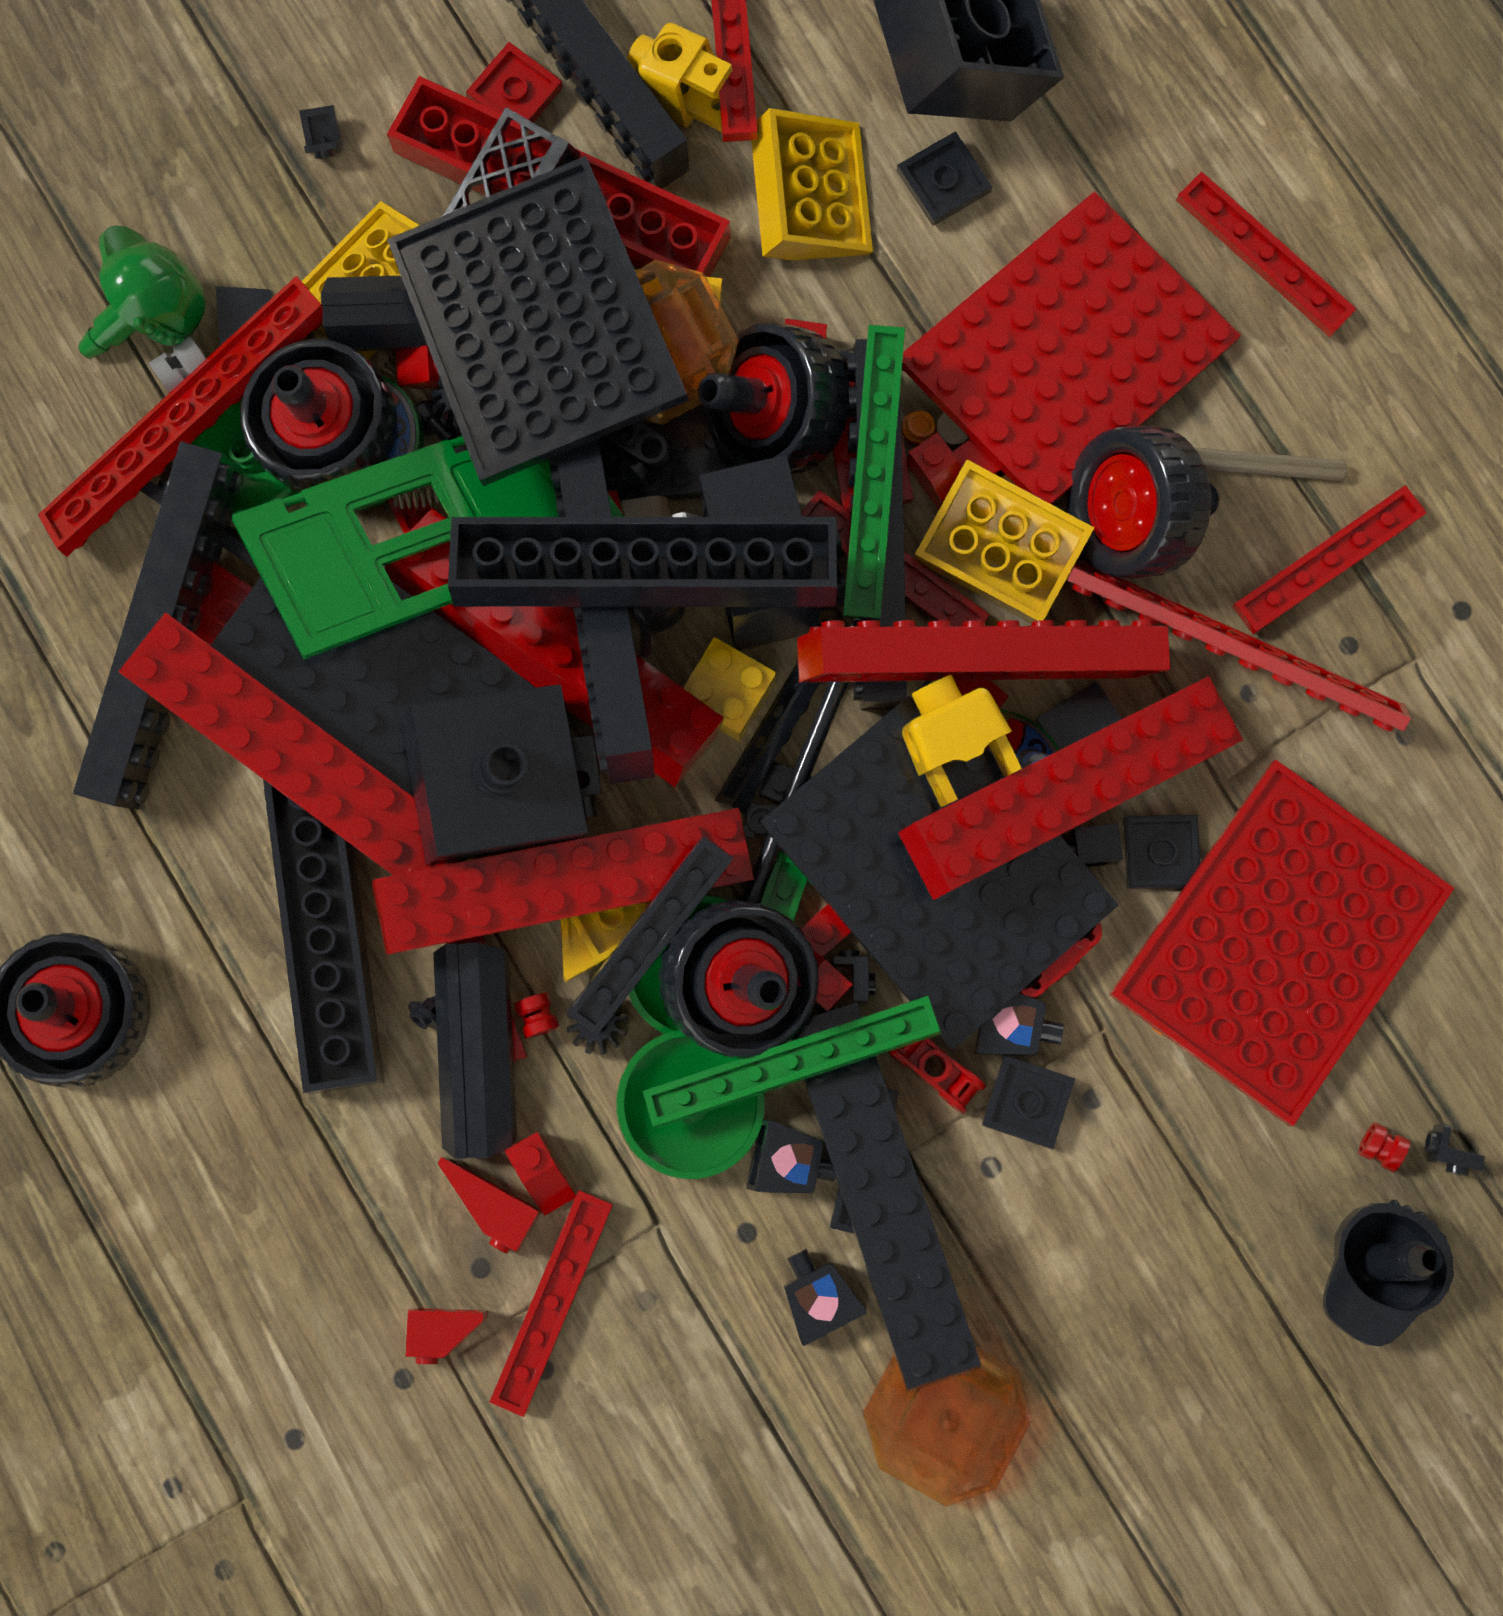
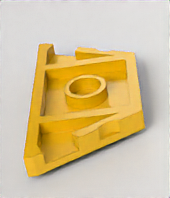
(593, 937)

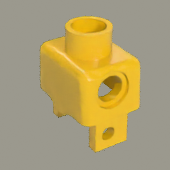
(681, 57)
(955, 729)

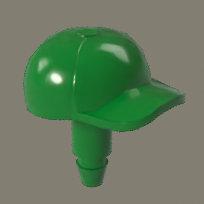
(146, 293)

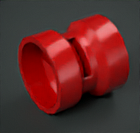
(536, 1015)
(1383, 1147)

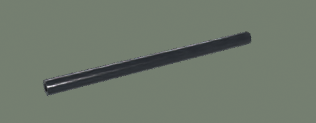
(800, 775)

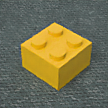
(731, 686)

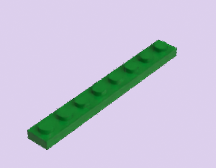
(874, 472)
(791, 1062)

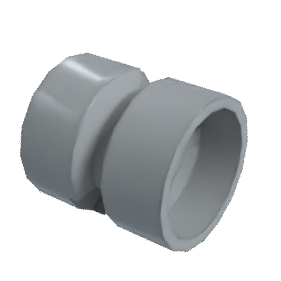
(176, 367)

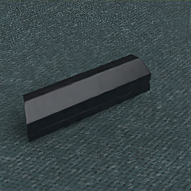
(370, 313)
(474, 1050)

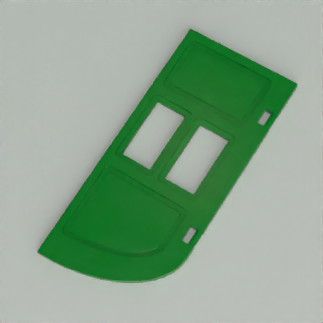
(330, 574)

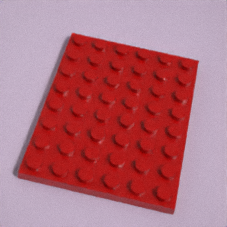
(1066, 346)
(1282, 942)

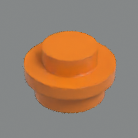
(918, 427)

